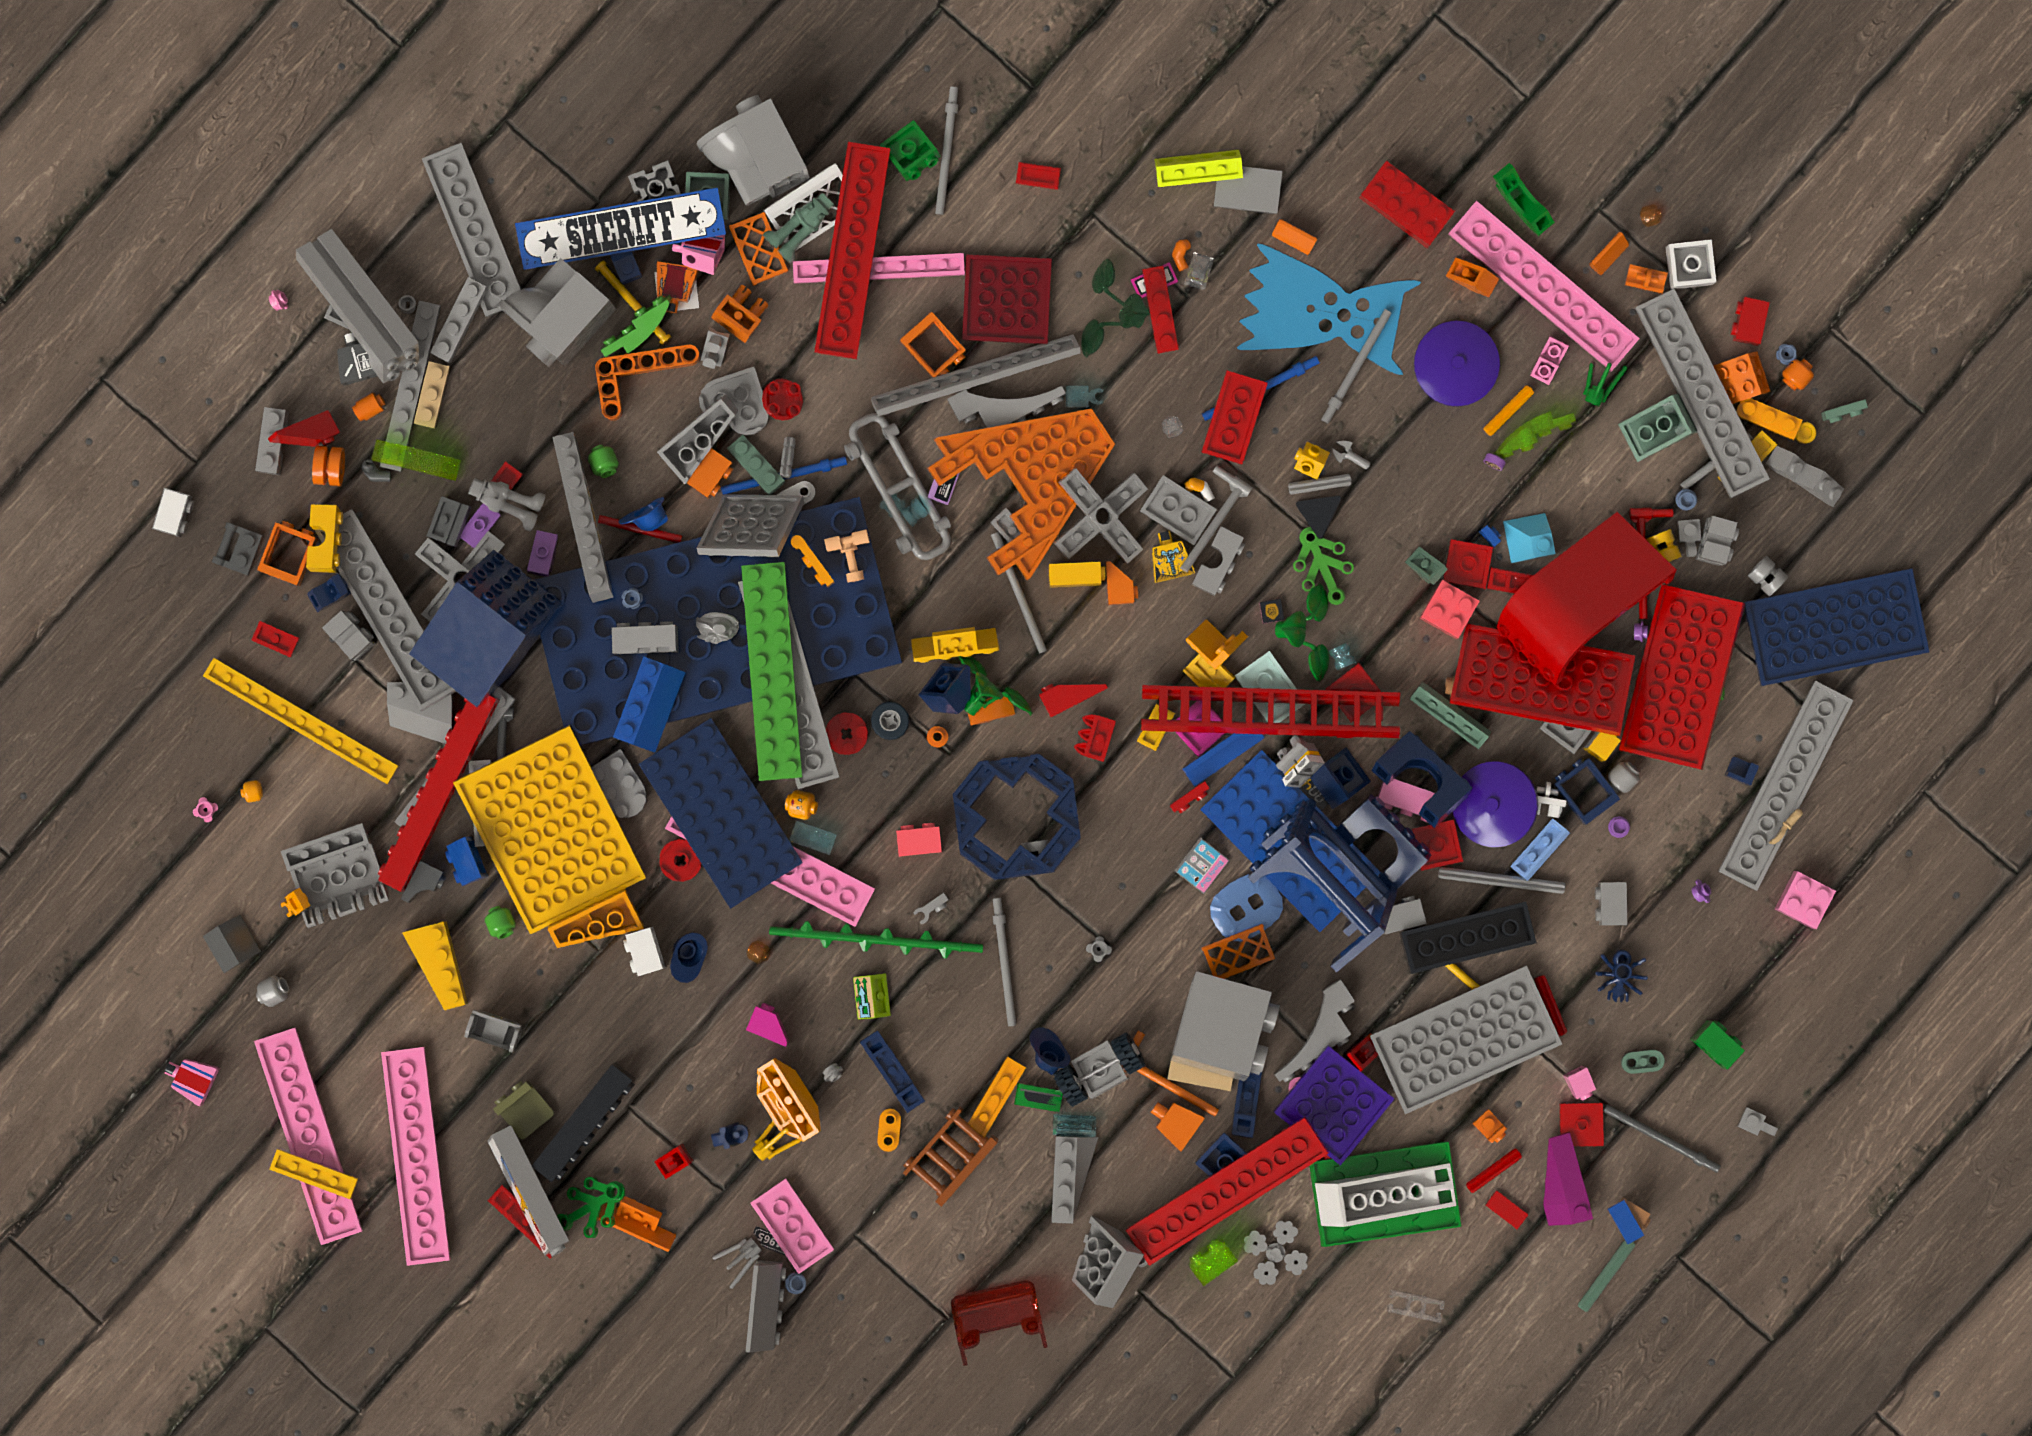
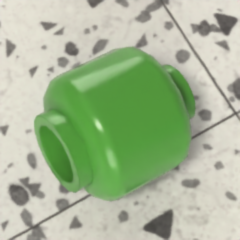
(603, 461)
(500, 922)

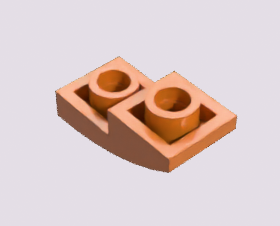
(998, 709)

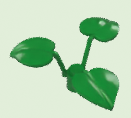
(1294, 630)
(987, 688)

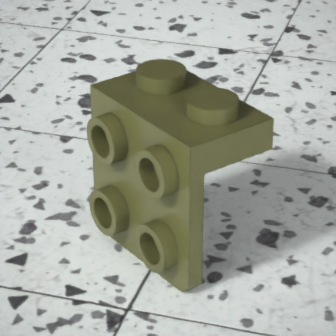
(523, 1109)

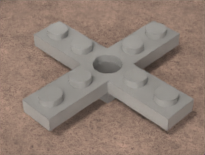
(1090, 503)
(449, 567)

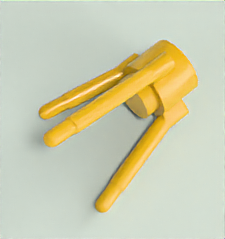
(764, 1148)

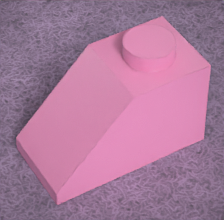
(1580, 1082)

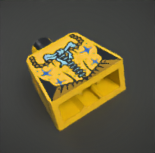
(1169, 559)

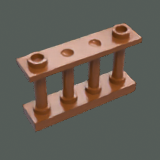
(970, 1159)

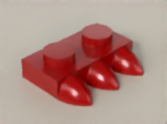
(1097, 737)

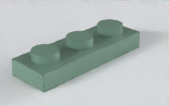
(756, 465)

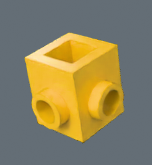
(1311, 460)

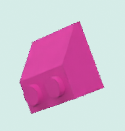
(767, 1024)

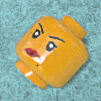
(801, 804)

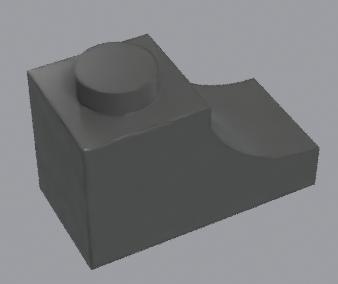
(423, 878)

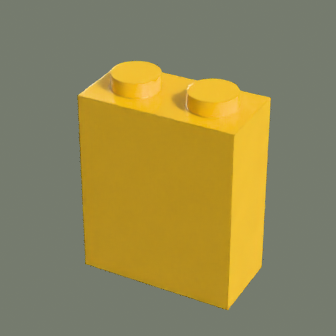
(1076, 574)

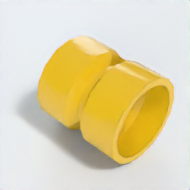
(1670, 553)

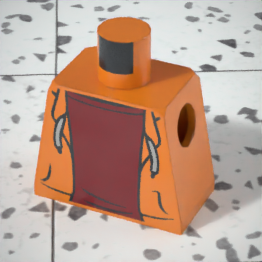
(676, 282)

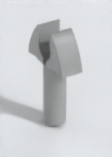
(1350, 455)

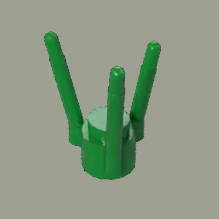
(1595, 394)

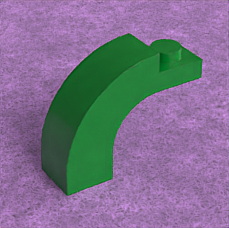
(1522, 201)

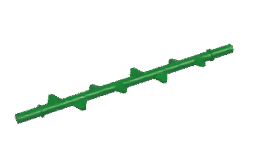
(885, 938)

